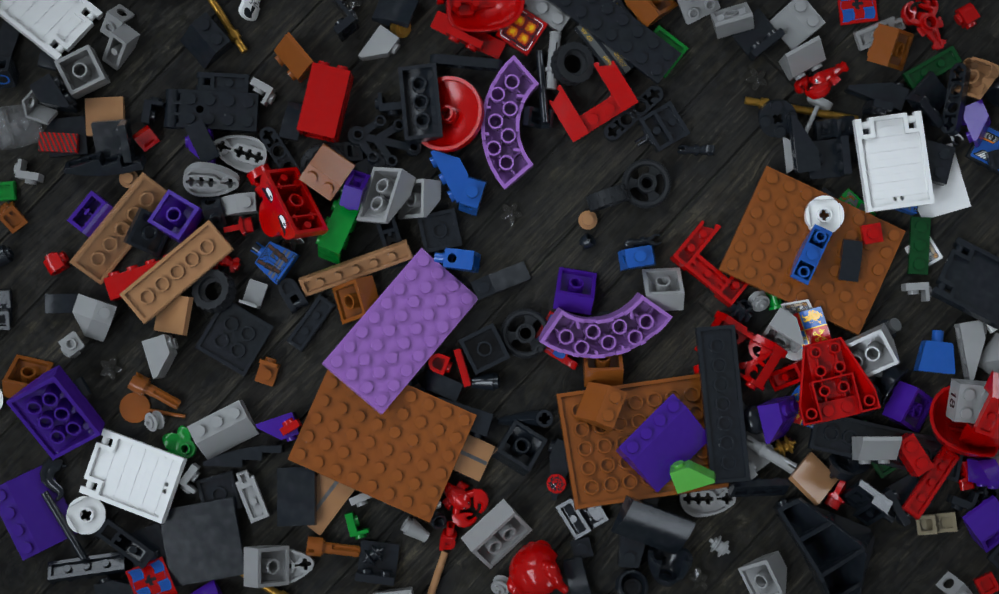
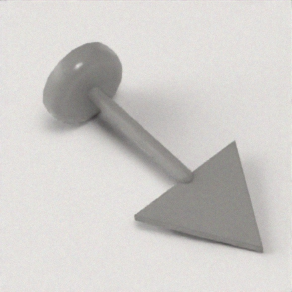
(821, 103)

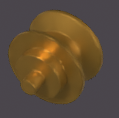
(400, 31)
(784, 446)

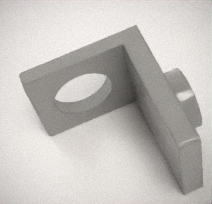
(114, 20)
(36, 111)
(254, 294)
(958, 587)

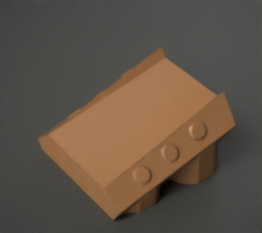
(981, 77)

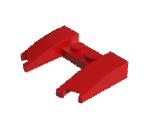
(580, 125)
(689, 259)

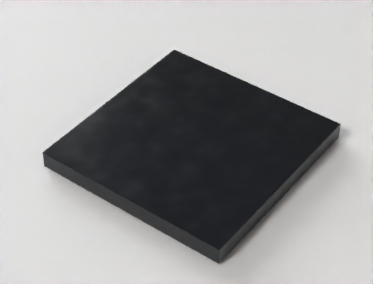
(203, 542)

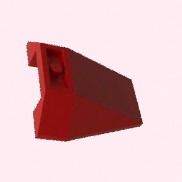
(833, 383)
(986, 428)

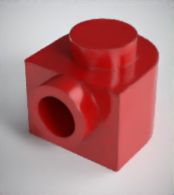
(966, 16)
(56, 262)
(440, 363)

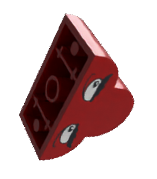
(288, 206)

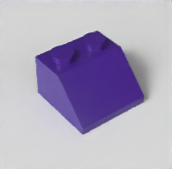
(176, 216)
(575, 290)
(908, 406)
(777, 417)

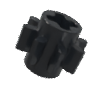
(741, 310)
(984, 493)

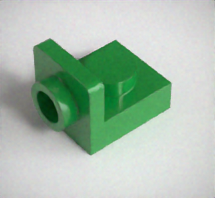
(352, 524)

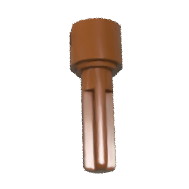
(142, 385)
(317, 546)

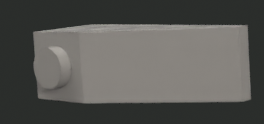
(970, 344)

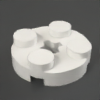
(831, 206)
(75, 512)

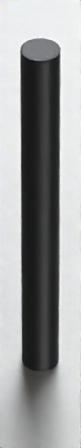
(542, 87)
(64, 526)

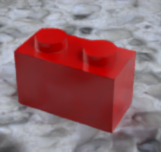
(914, 456)

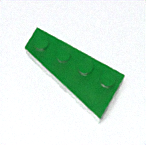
(337, 237)

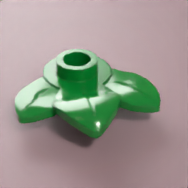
(176, 443)

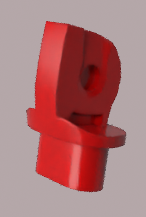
(245, 226)
(963, 481)
(834, 499)
(448, 536)

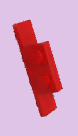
(474, 41)

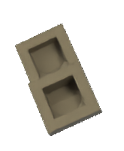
(937, 523)

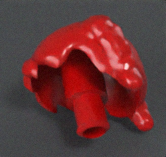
(535, 570)

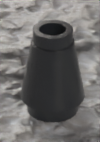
(486, 381)

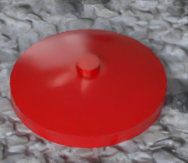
(460, 112)

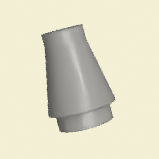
(414, 529)

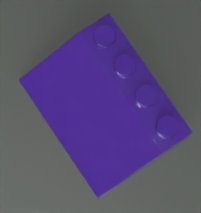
(56, 413)
(661, 440)
(28, 516)

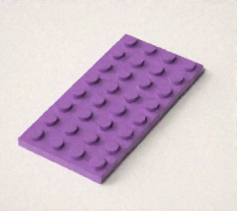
(400, 331)

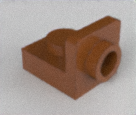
(12, 217)
(267, 371)

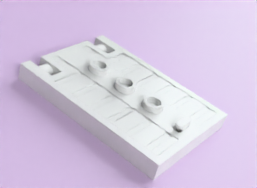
(51, 22)
(893, 162)
(133, 476)

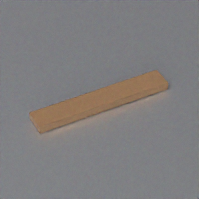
(355, 268)

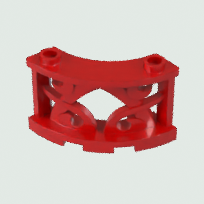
(768, 349)

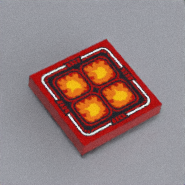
(523, 32)

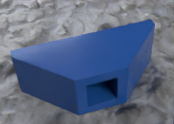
(452, 173)
(810, 254)

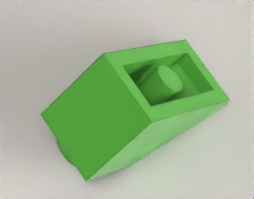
(690, 475)

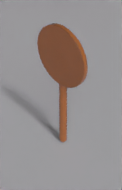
(135, 407)

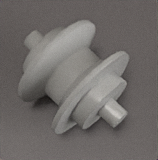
(759, 301)
(154, 421)
(719, 546)
(499, 584)

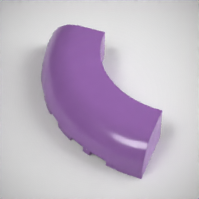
(502, 119)
(607, 333)

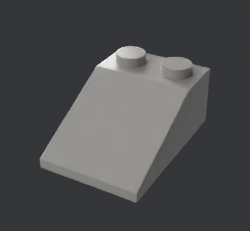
(385, 194)

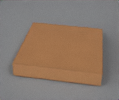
(103, 110)
(175, 316)
(812, 479)

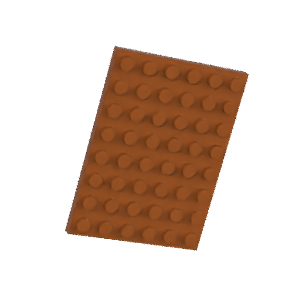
(773, 234)
(388, 456)
(594, 466)

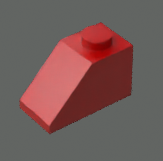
(786, 375)

